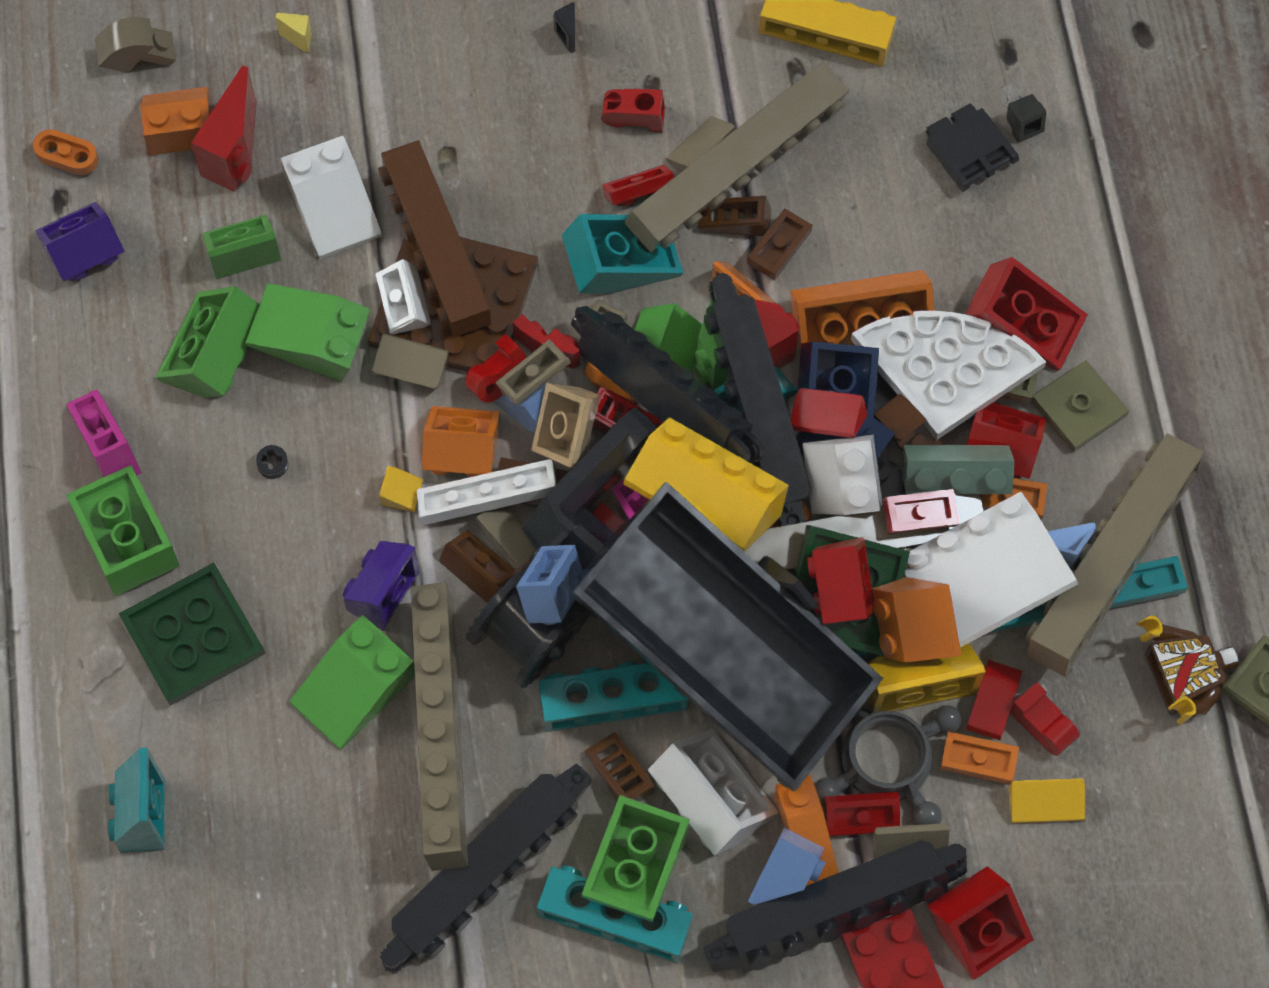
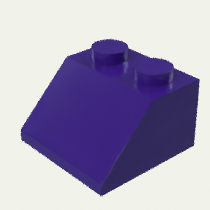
(80, 242)
(382, 582)

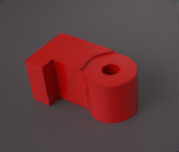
(634, 108)
(483, 377)
(1044, 720)

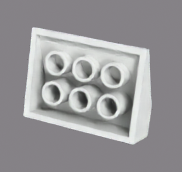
(994, 566)

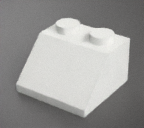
(843, 476)

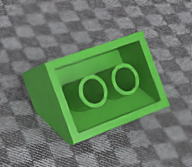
(210, 343)

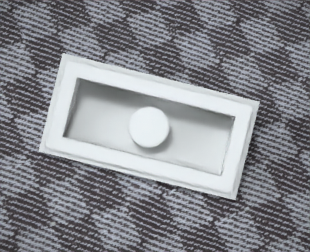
(403, 297)

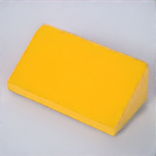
(1047, 800)

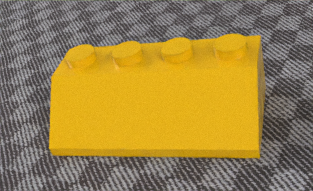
(716, 482)

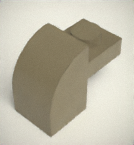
(132, 40)

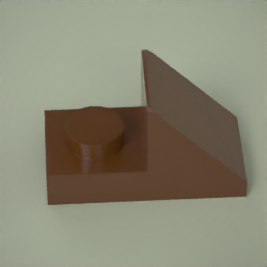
(906, 423)

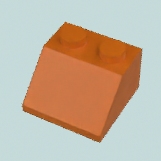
(174, 118)
(460, 441)
(916, 620)

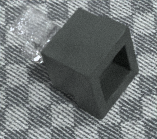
(1023, 114)

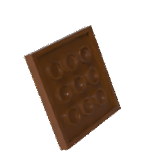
(505, 282)

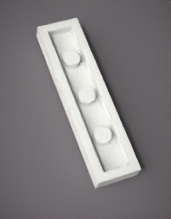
(486, 492)

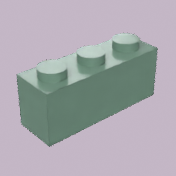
(958, 467)

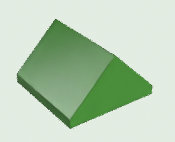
(241, 246)
(671, 331)

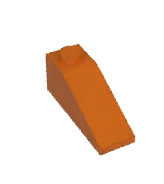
(803, 815)

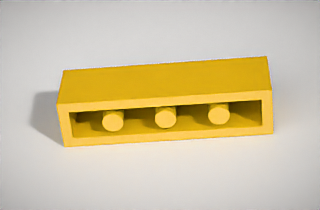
(830, 27)

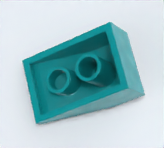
(611, 258)
(138, 805)

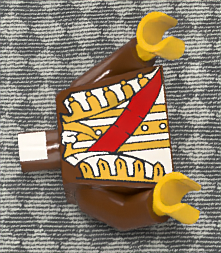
(1185, 668)

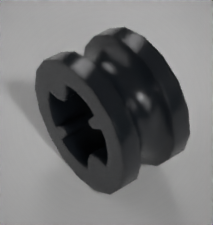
(280, 456)

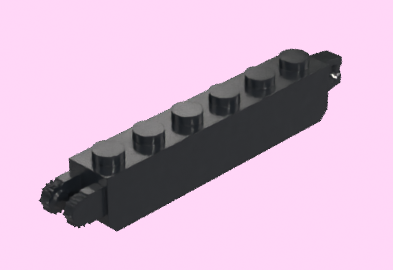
(661, 383)
(756, 389)
(492, 858)
(836, 906)

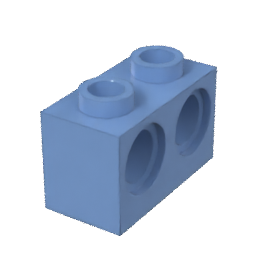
(549, 583)

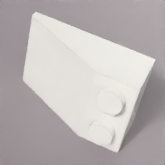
(330, 197)

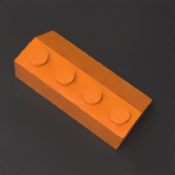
(839, 309)

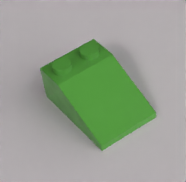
(308, 329)
(123, 530)
(353, 682)
(636, 858)

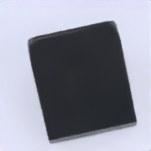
(565, 25)

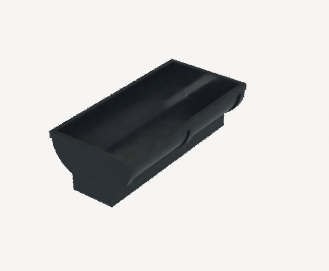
(726, 635)

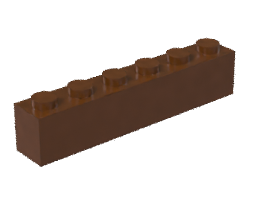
(435, 239)

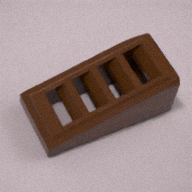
(748, 226)
(638, 792)

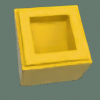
(400, 489)

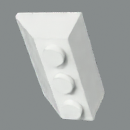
(712, 791)

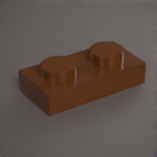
(779, 244)

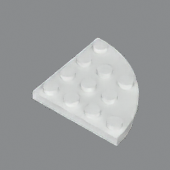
(948, 363)

